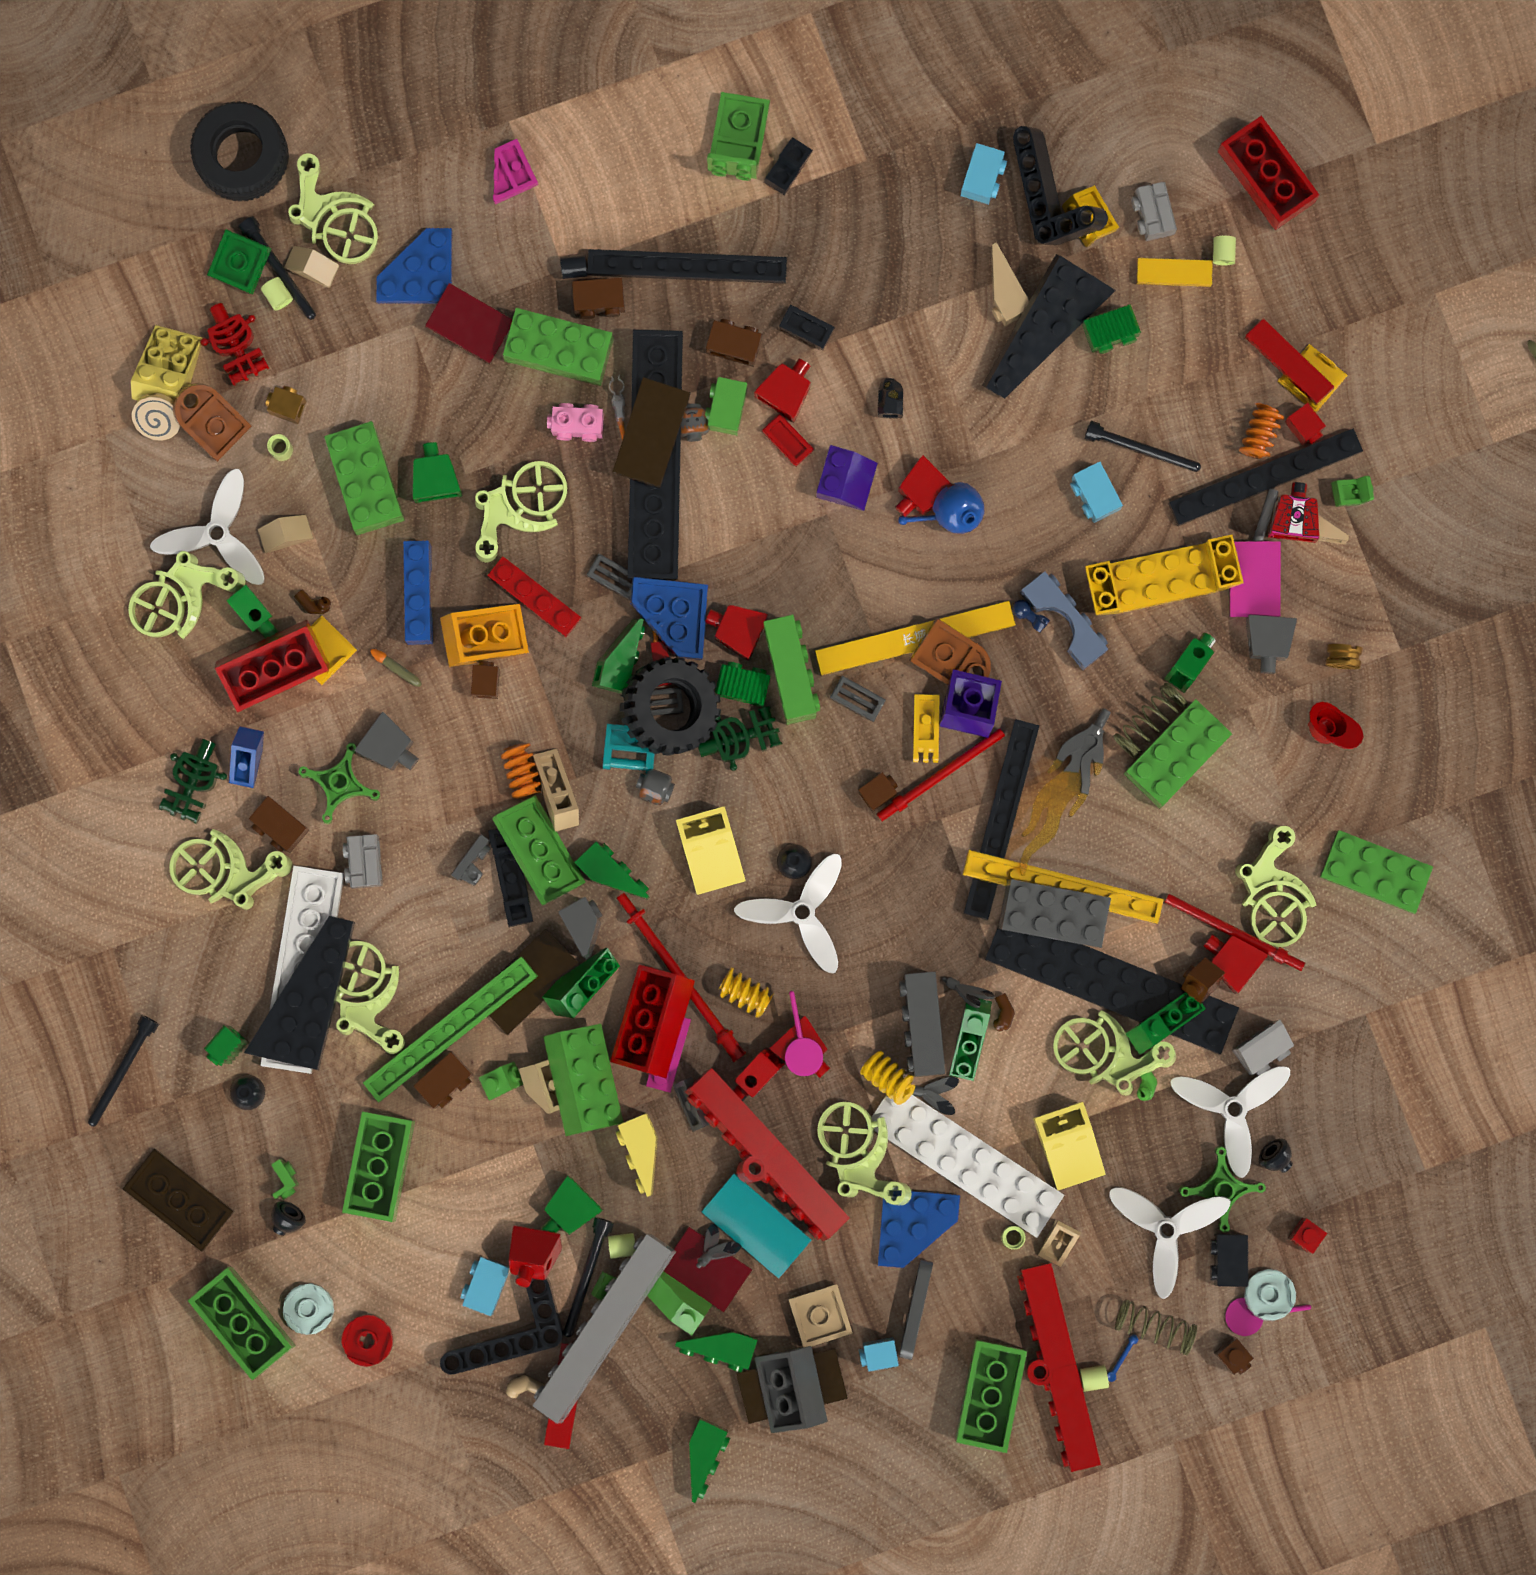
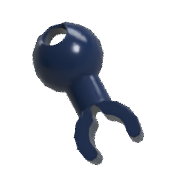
(1022, 610)

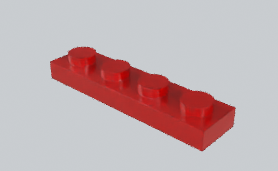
(534, 596)

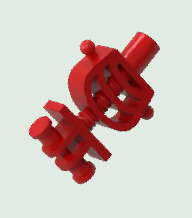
(226, 328)

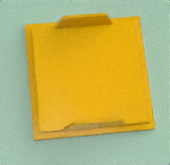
(1325, 367)
(334, 646)

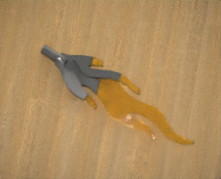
(1073, 780)

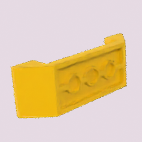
(1164, 576)

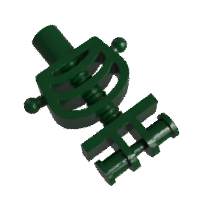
(716, 744)
(202, 758)

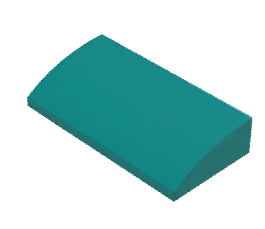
(756, 1225)

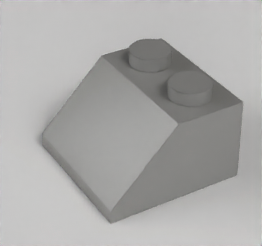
(1264, 1047)

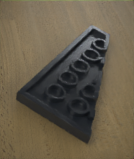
(1053, 313)
(302, 1014)

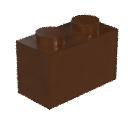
(598, 297)
(733, 342)
(278, 825)
(443, 1081)

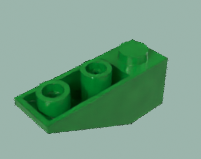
(618, 661)
(607, 872)
(579, 985)
(1164, 1022)
(970, 1040)
(727, 1347)
(704, 1448)

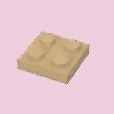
(820, 1316)

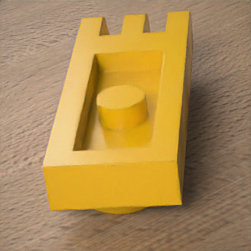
(926, 727)

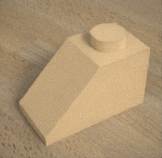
(539, 1085)

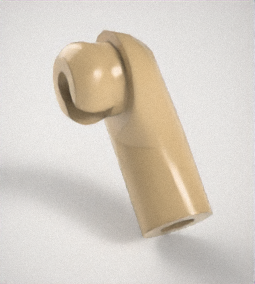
(521, 1385)

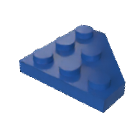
(419, 271)
(674, 613)
(914, 1226)

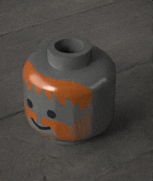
(694, 423)
(655, 787)

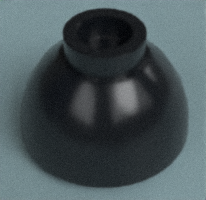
(794, 861)
(247, 1092)
(1276, 1156)
(286, 1218)

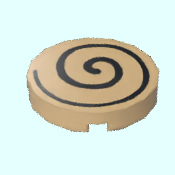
(155, 417)

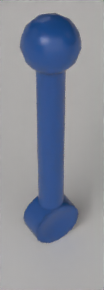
(903, 520)
(1133, 1339)

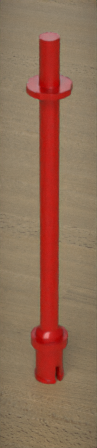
(723, 1034)

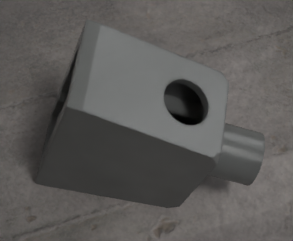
(1269, 639)
(387, 745)

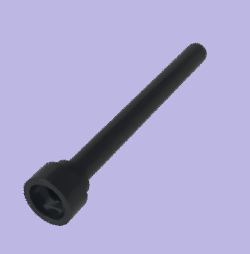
(251, 229)
(1097, 432)
(145, 1028)
(601, 1230)

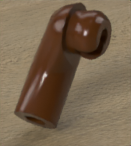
(313, 606)
(1006, 1014)

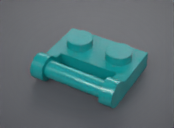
(619, 740)

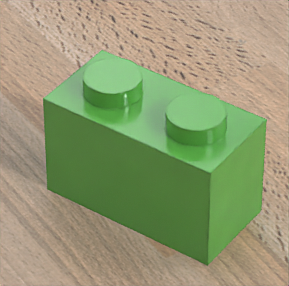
(726, 406)

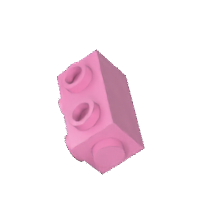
(576, 422)

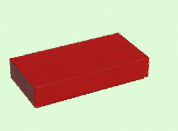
(787, 440)

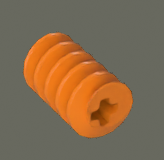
(1261, 431)
(520, 770)

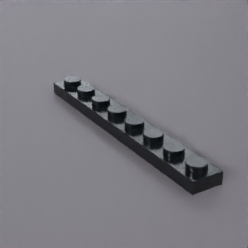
(687, 266)
(1265, 477)
(1003, 812)

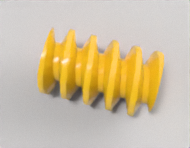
(745, 993)
(888, 1078)

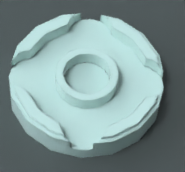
(1270, 1295)
(308, 1309)

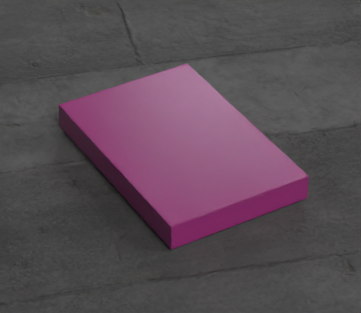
(1261, 577)

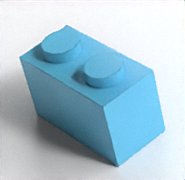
(982, 174)
(1096, 492)
(485, 1286)
(879, 1354)

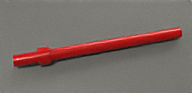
(900, 802)
(1279, 954)

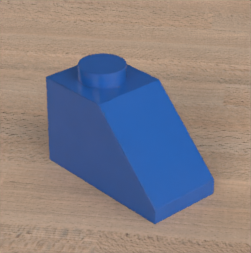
(246, 756)

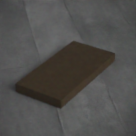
(651, 432)
(550, 963)
(178, 1200)
(829, 1377)

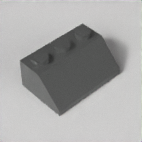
(583, 924)
(791, 1389)

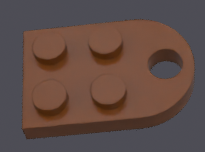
(210, 420)
(949, 650)

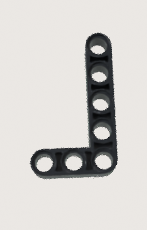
(1047, 194)
(513, 1340)

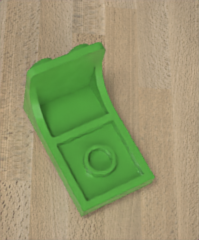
(738, 136)

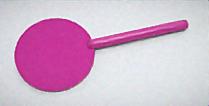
(803, 1054)
(1243, 1322)

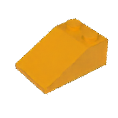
(484, 634)

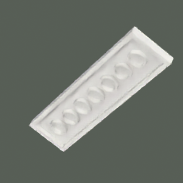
(311, 900)
(969, 1163)

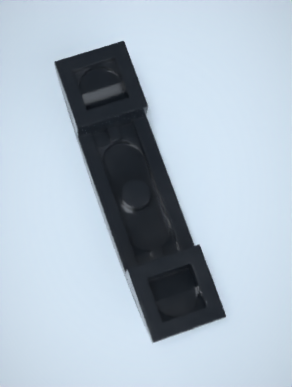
(511, 881)

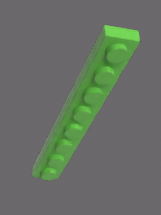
(450, 1029)

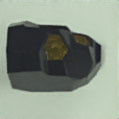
(890, 399)

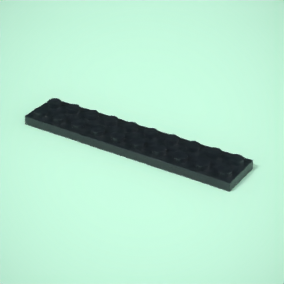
(654, 510)
(1108, 983)

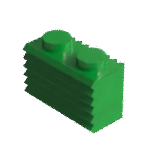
(1111, 329)
(743, 684)
(225, 1046)

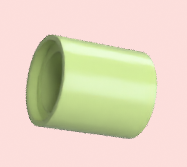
(1224, 250)
(276, 293)
(286, 454)
(1021, 1241)
(621, 1245)
(1094, 1378)

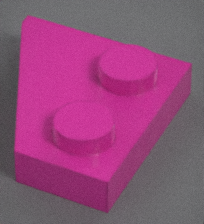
(511, 172)

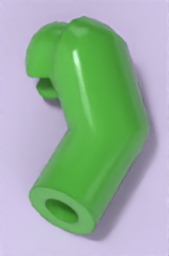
(1147, 1086)

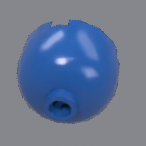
(959, 508)

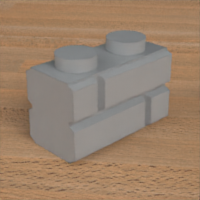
(1154, 211)
(363, 861)

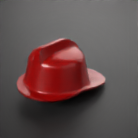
(1333, 726)

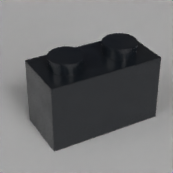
(1230, 1260)

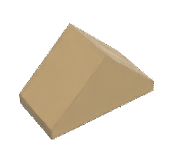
(311, 266)
(285, 533)
(1059, 1243)

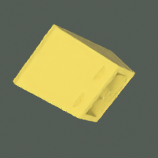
(166, 363)
(710, 850)
(1069, 1145)
(642, 1146)

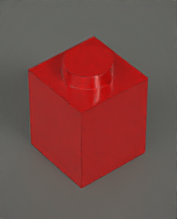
(1306, 425)
(1307, 1235)

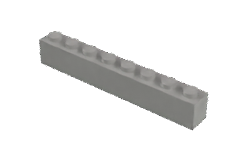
(604, 1328)

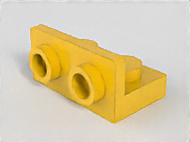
(1091, 198)

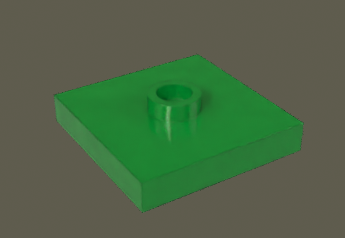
(239, 261)

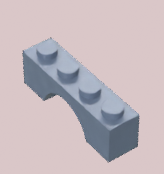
(1046, 596)

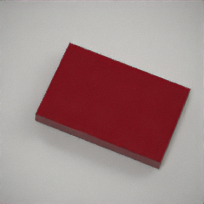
(469, 323)
(716, 1281)

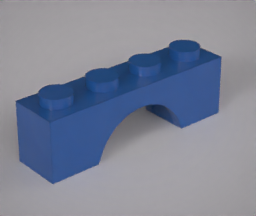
(417, 592)

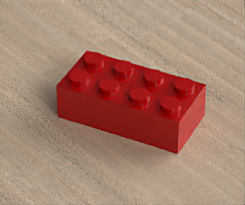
(1268, 172)
(272, 666)
(652, 1021)

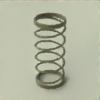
(1129, 746)
(1187, 1342)

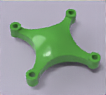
(339, 783)
(1222, 1184)

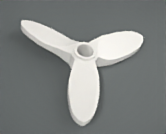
(224, 511)
(812, 931)
(1236, 1131)
(1150, 1217)

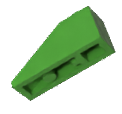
(679, 1303)

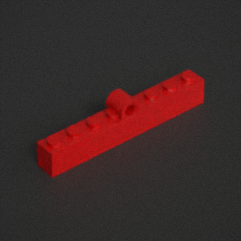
(768, 1156)
(1060, 1367)

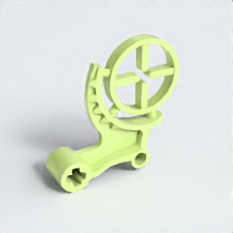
(314, 207)
(499, 511)
(191, 579)
(1264, 874)
(240, 882)
(362, 1015)
(1124, 1066)
(862, 1173)

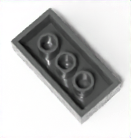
(1054, 913)
(924, 1024)

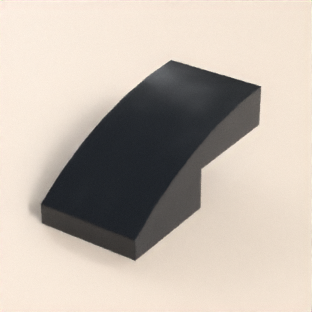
(788, 166)

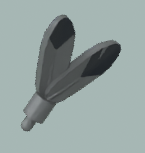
(969, 993)
(931, 1094)
(712, 1250)

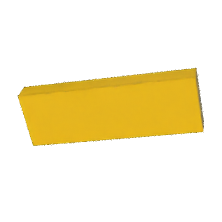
(1174, 272)

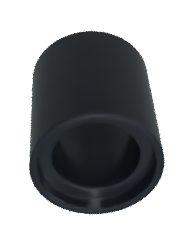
(573, 266)

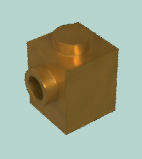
(285, 404)

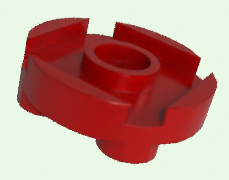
(354, 1347)

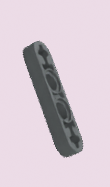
(916, 1309)

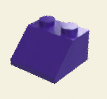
(846, 478)
(970, 703)

